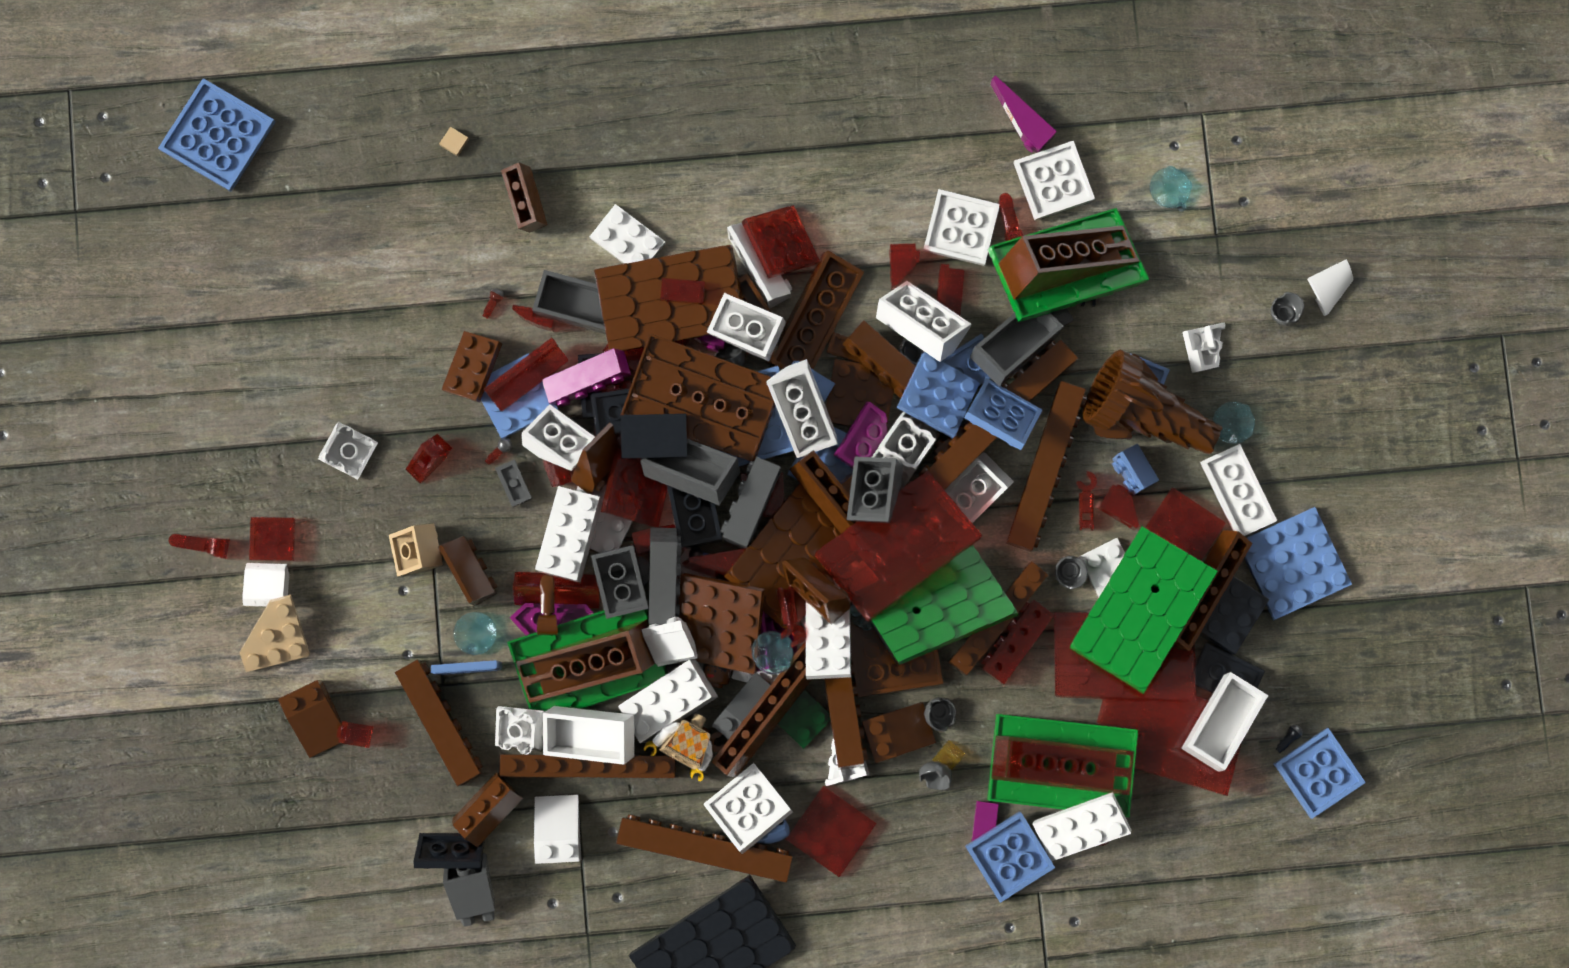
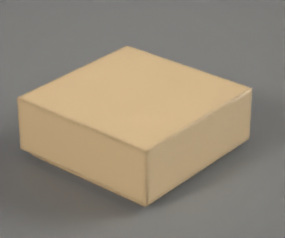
(454, 141)

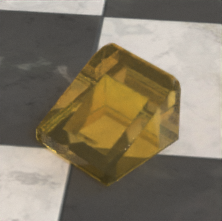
(949, 755)

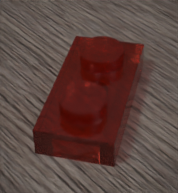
(682, 291)

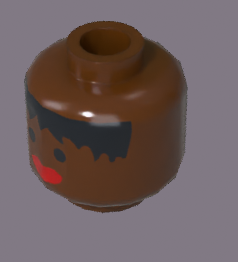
(717, 675)

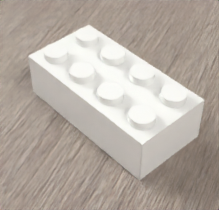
(569, 534)
(669, 700)
(1224, 722)
(588, 735)

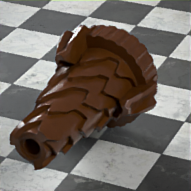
(1131, 398)

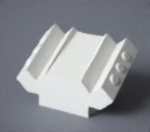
(909, 443)

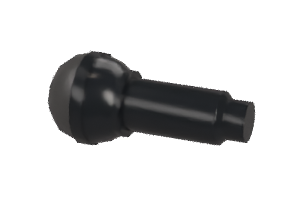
(1294, 732)

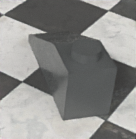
(741, 705)

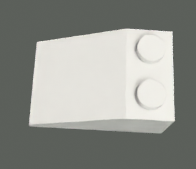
(746, 326)
(556, 438)
(978, 486)
(557, 829)

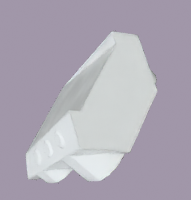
(347, 450)
(264, 583)
(670, 642)
(519, 729)

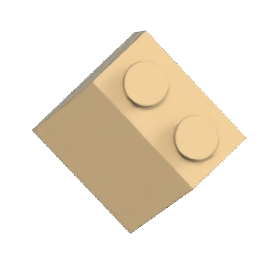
(415, 549)

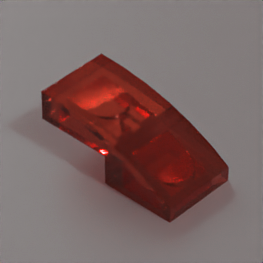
(528, 316)

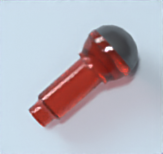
(496, 296)

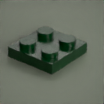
(804, 719)

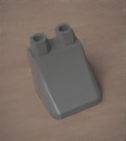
(470, 892)

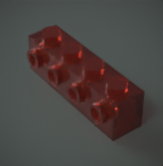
(1017, 642)

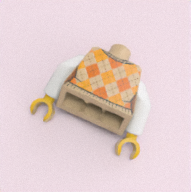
(686, 744)

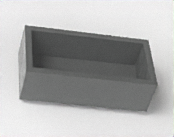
(569, 301)
(1014, 345)
(702, 474)
(753, 500)
(664, 575)

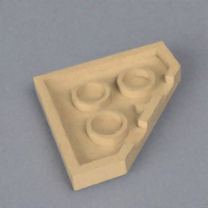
(275, 637)

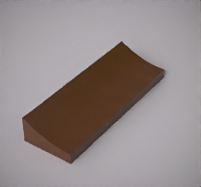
(816, 312)

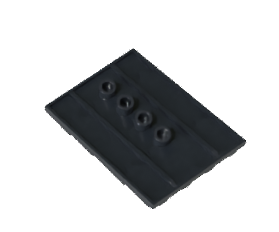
(725, 932)

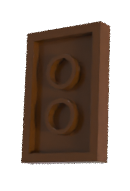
(472, 366)

